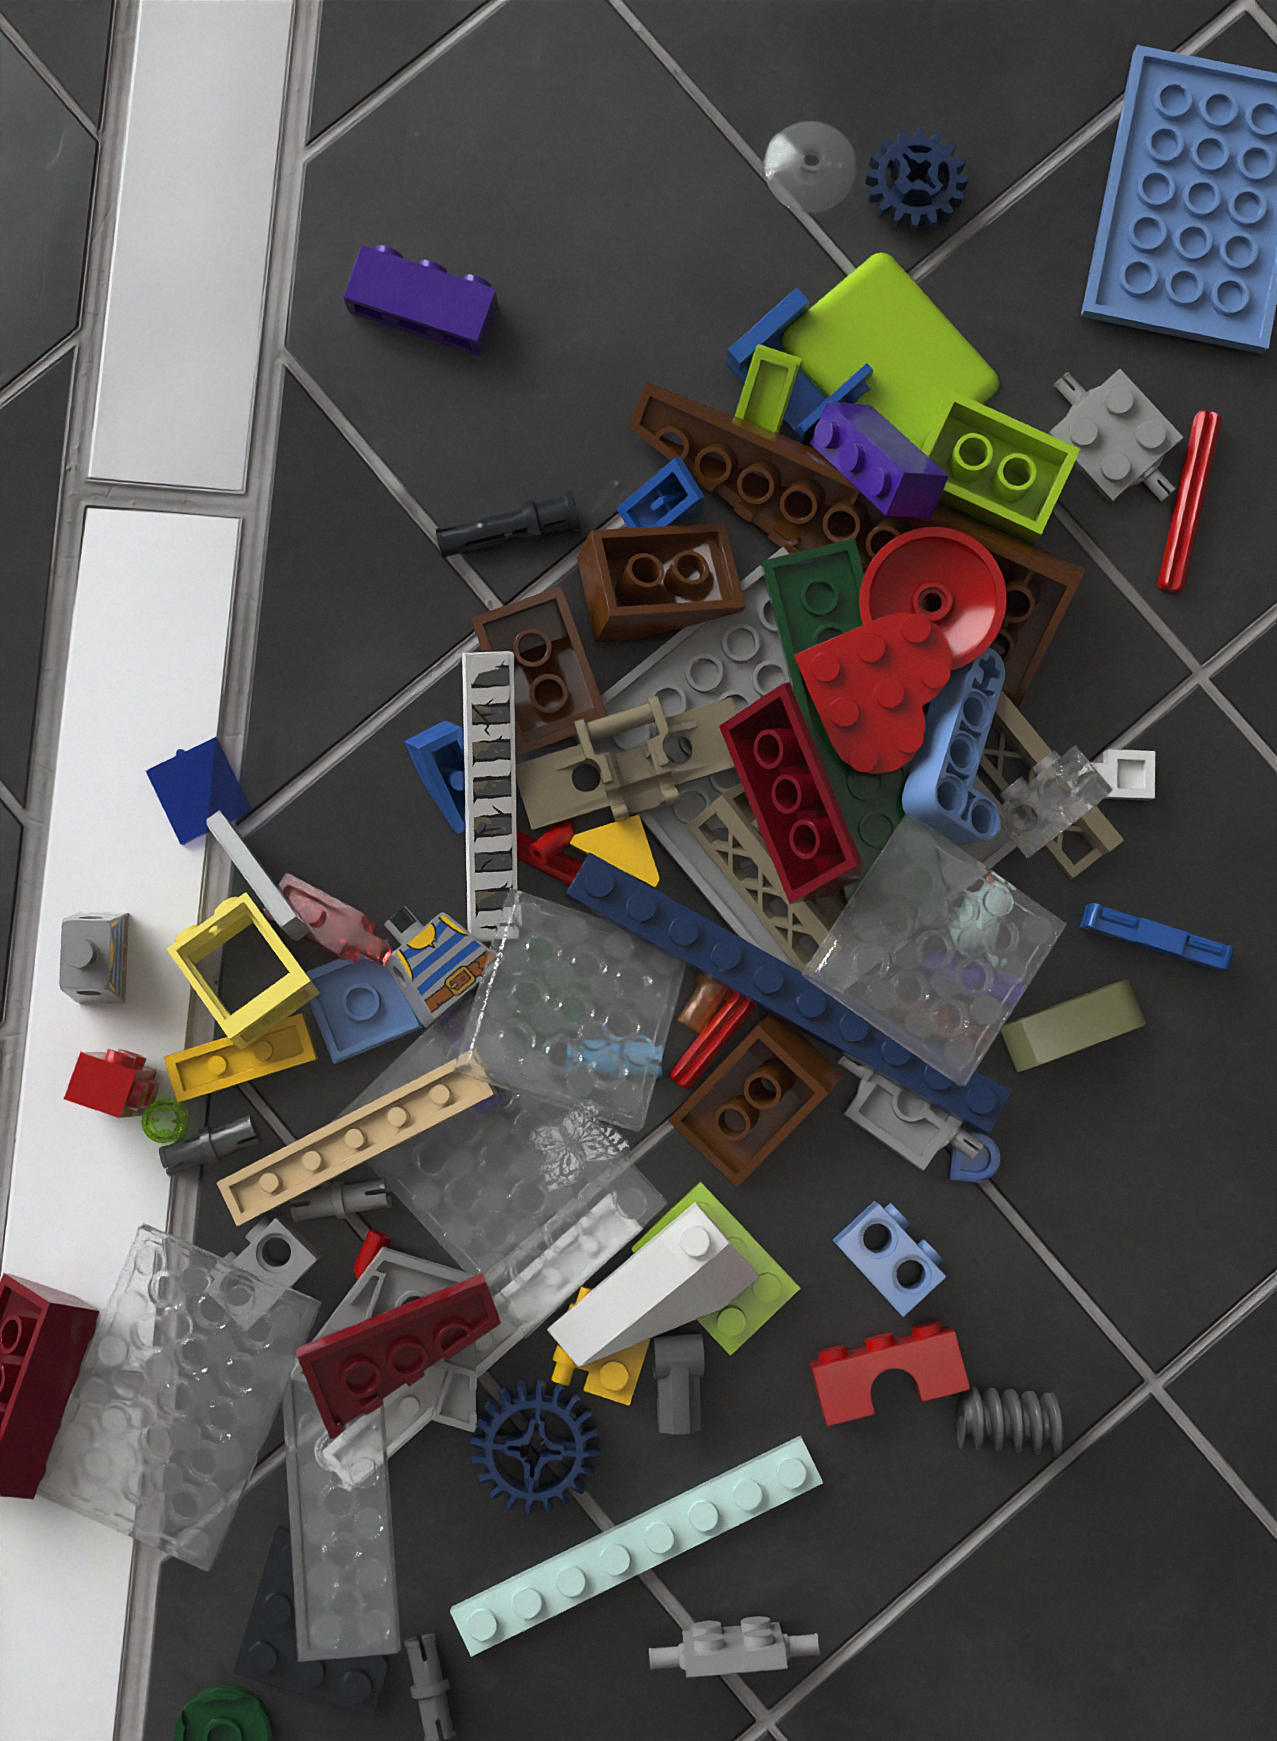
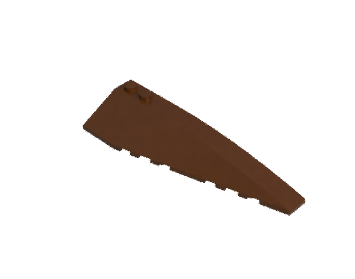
(810, 505)

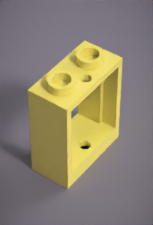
(268, 1007)

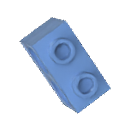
(882, 1264)

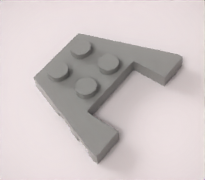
(395, 1281)

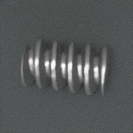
(1010, 1418)

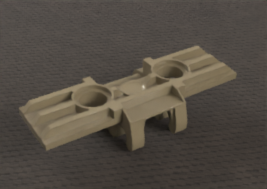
(631, 778)

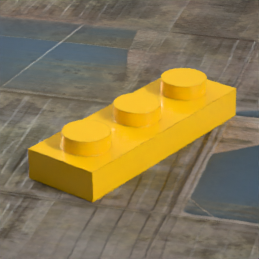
(224, 1065)

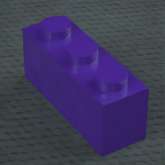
(421, 298)
(879, 460)

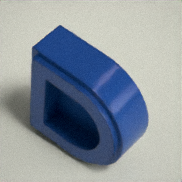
(980, 1167)

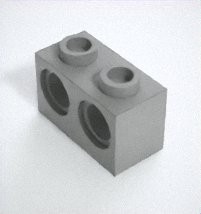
(257, 1258)

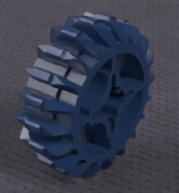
(512, 1445)

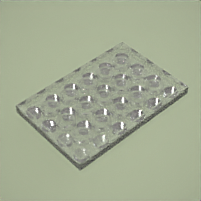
(512, 1184)
(176, 1396)

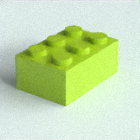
(998, 466)

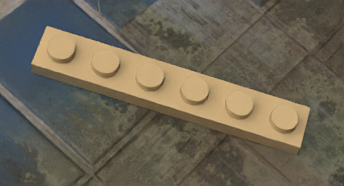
(351, 1141)

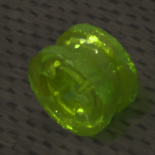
(165, 1135)

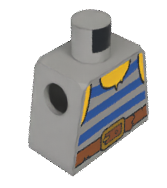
(94, 957)
(434, 962)

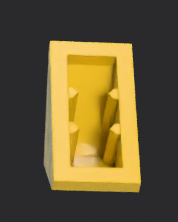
(621, 845)

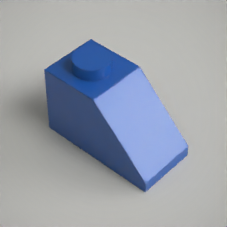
(440, 764)

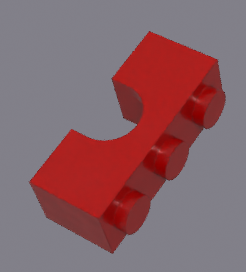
(846, 1377)

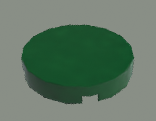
(225, 1714)

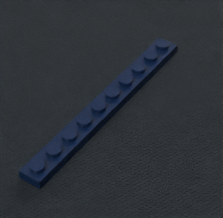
(775, 989)

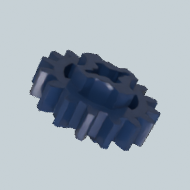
(914, 160)

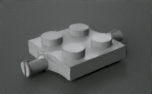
(1117, 434)
(904, 1120)
(733, 1649)

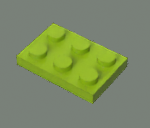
(757, 1302)

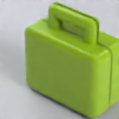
(904, 337)

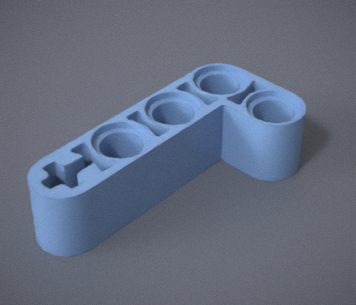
(946, 765)

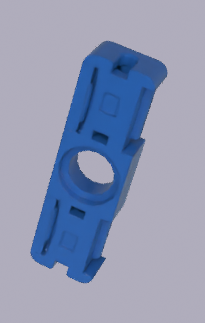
(1156, 937)

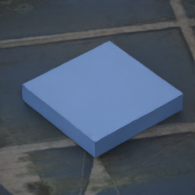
(359, 1007)

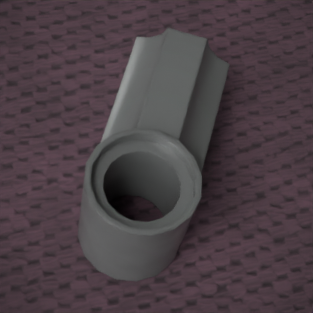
(678, 1370)

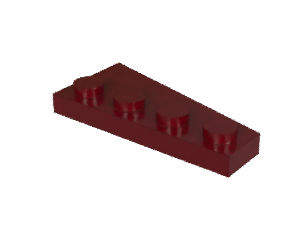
(375, 1357)

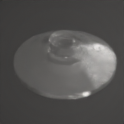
(806, 186)

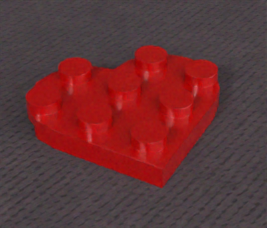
(874, 688)

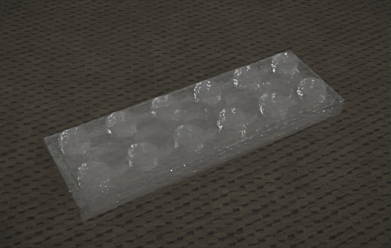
(340, 1532)

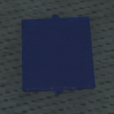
(196, 787)

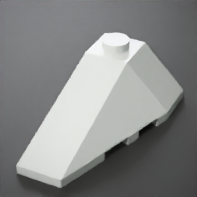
(665, 1284)

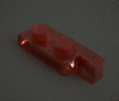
(333, 923)

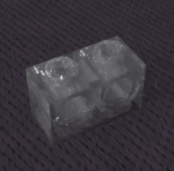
(1051, 802)

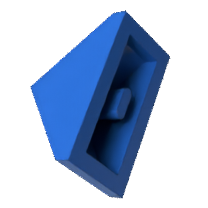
(665, 499)

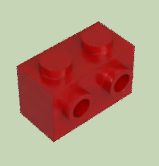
(113, 1083)

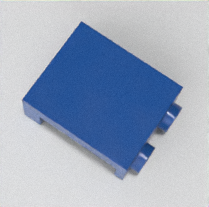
(806, 400)

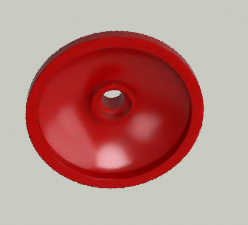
(942, 565)

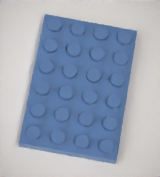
(1191, 204)

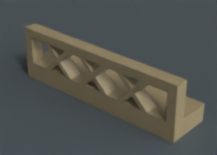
(1030, 750)
(745, 839)

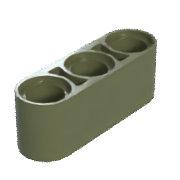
(1072, 1025)

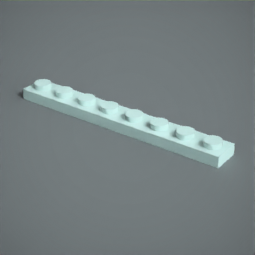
(635, 1545)

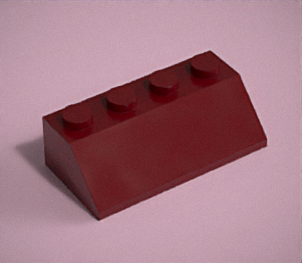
(792, 797)
(40, 1362)

